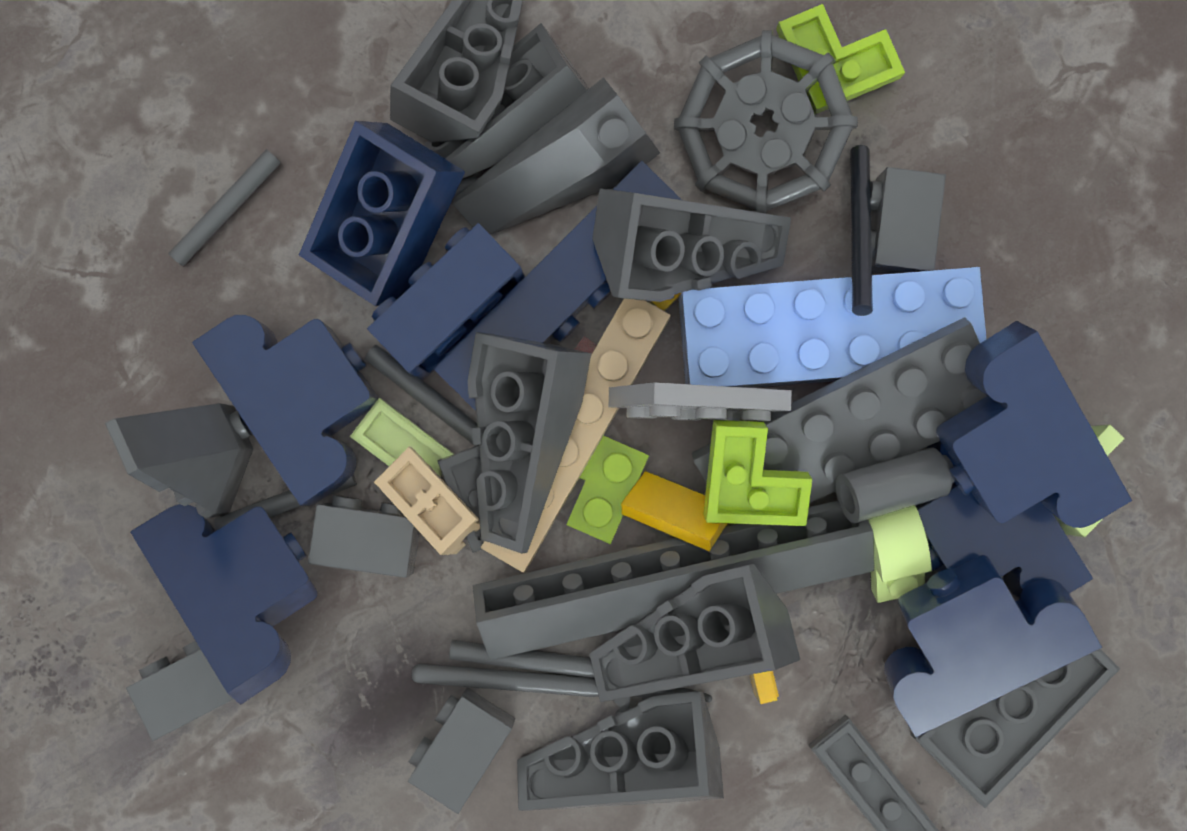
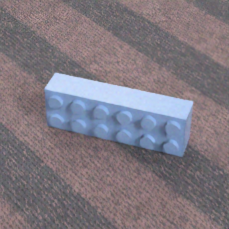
(808, 327)

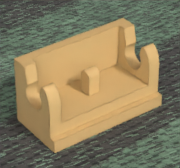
(428, 502)

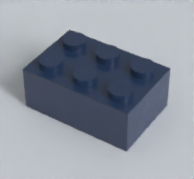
(380, 211)
(445, 301)

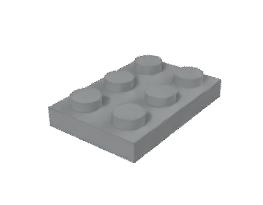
(698, 401)

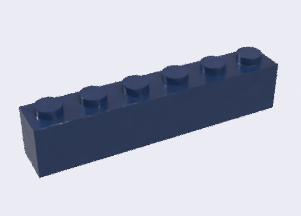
(553, 292)

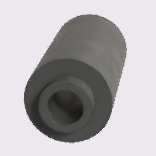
(894, 484)

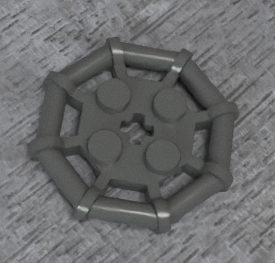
(790, 111)

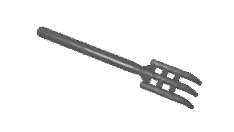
(522, 682)

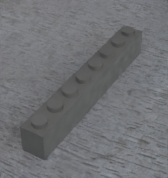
(628, 585)

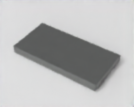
(1004, 735)

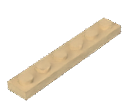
(612, 364)

